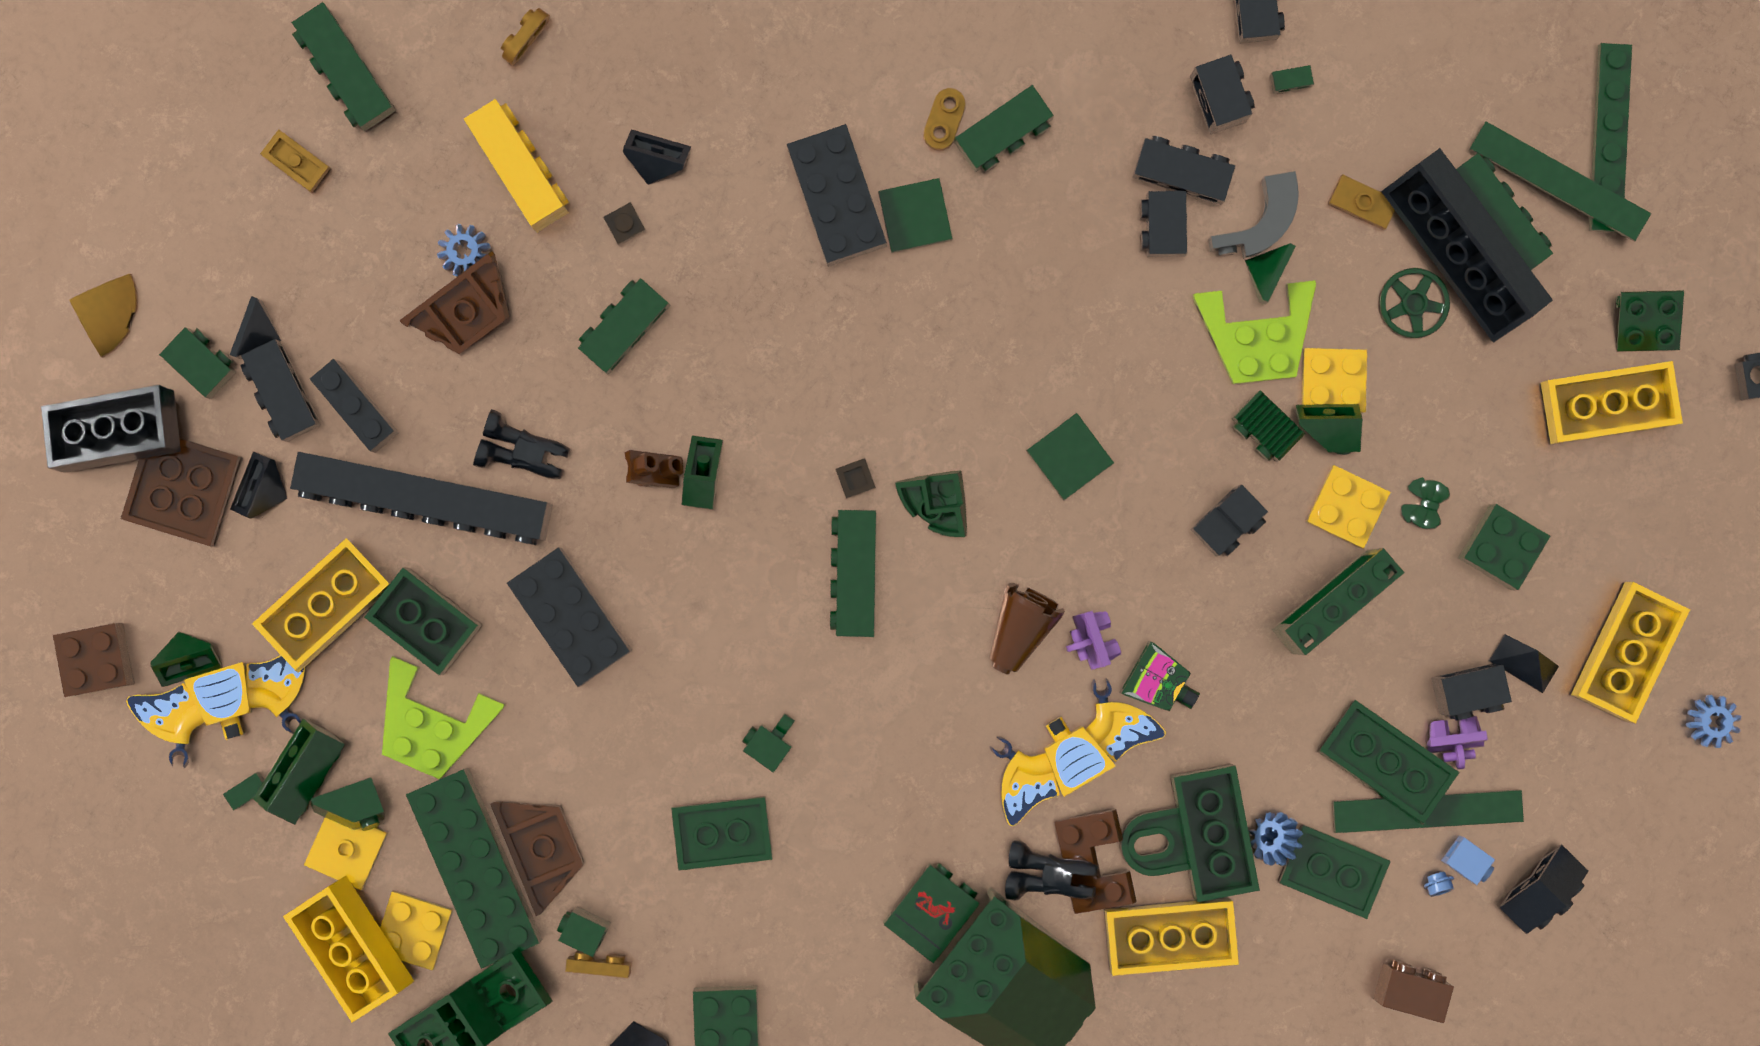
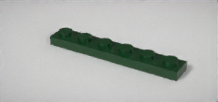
(1611, 121)

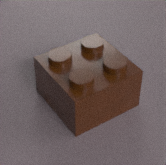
(93, 659)
(1413, 992)

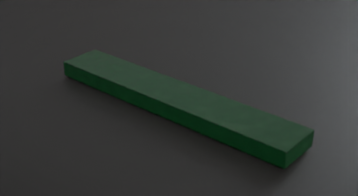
(1560, 181)
(1451, 811)

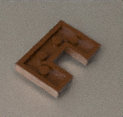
(1077, 842)

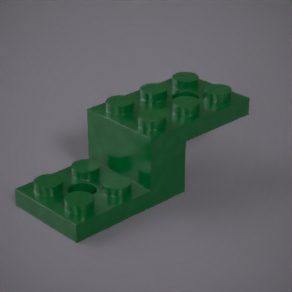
(478, 1008)

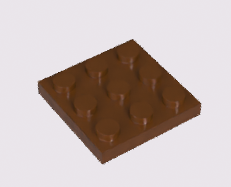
(182, 492)

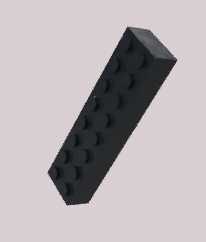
(423, 496)

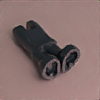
(527, 450)
(1055, 876)

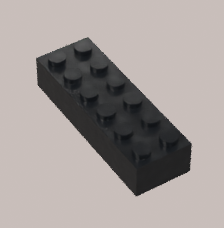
(1467, 245)

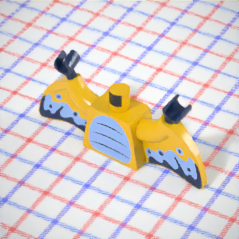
(219, 698)
(1074, 755)

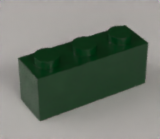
(1004, 129)
(623, 325)
(299, 771)

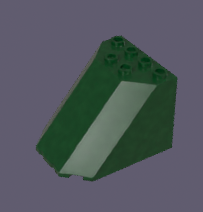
(1011, 982)

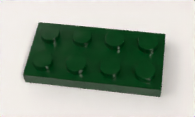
(1389, 762)

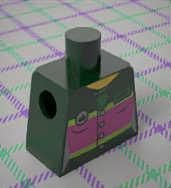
(1159, 680)

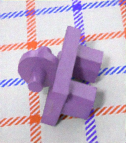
(1089, 641)
(1470, 737)

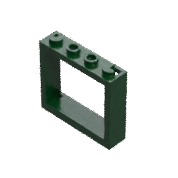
(1338, 601)

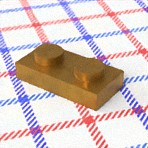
(295, 161)
(612, 966)

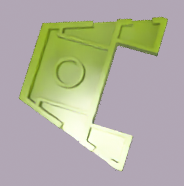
(1259, 347)
(424, 735)

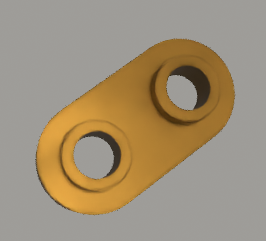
(517, 45)
(944, 118)

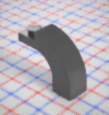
(1279, 211)

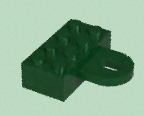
(1203, 835)

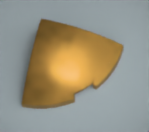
(107, 312)

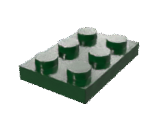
(721, 833)
(1335, 872)

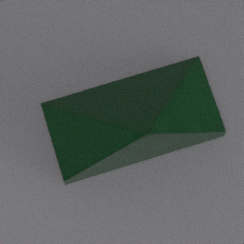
(1267, 269)
(184, 659)

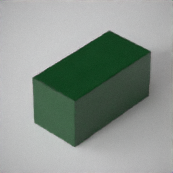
(1291, 79)
(244, 791)

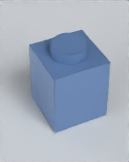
(1469, 861)

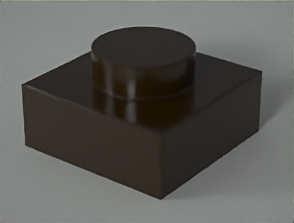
(624, 223)
(855, 478)

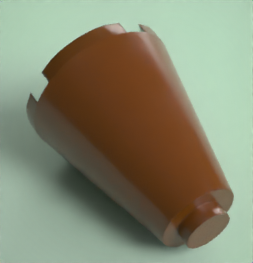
(1021, 627)

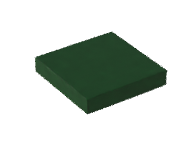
(915, 215)
(1070, 456)

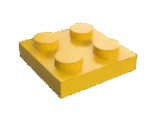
(1334, 376)
(1348, 506)
(415, 928)

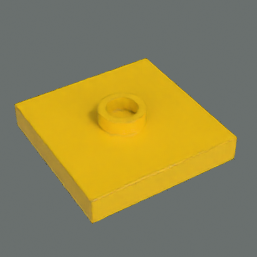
(345, 852)

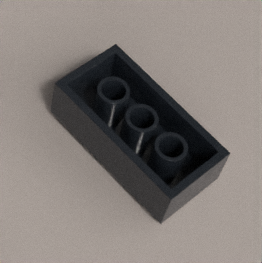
(836, 195)
(110, 428)
(569, 617)

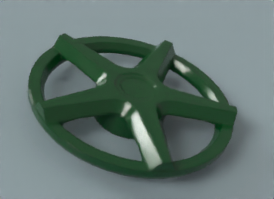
(1414, 303)

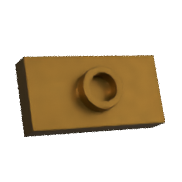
(1362, 202)

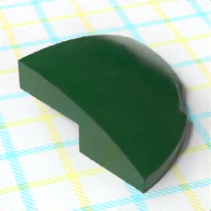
(937, 500)

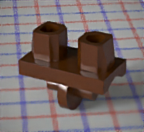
(653, 469)

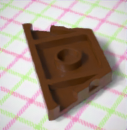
(464, 307)
(540, 848)

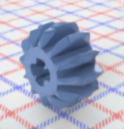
(459, 240)
(1702, 720)
(1276, 838)

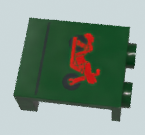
(932, 911)

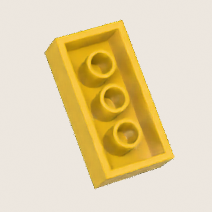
(519, 170)
(1611, 402)
(321, 605)
(1630, 652)
(1171, 936)
(348, 949)

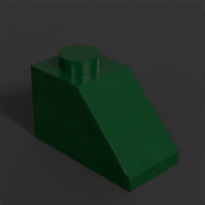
(1333, 426)
(702, 472)
(351, 805)

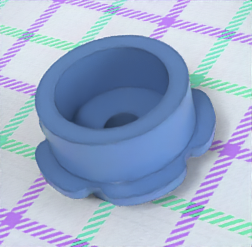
(1439, 884)

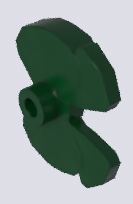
(1432, 495)

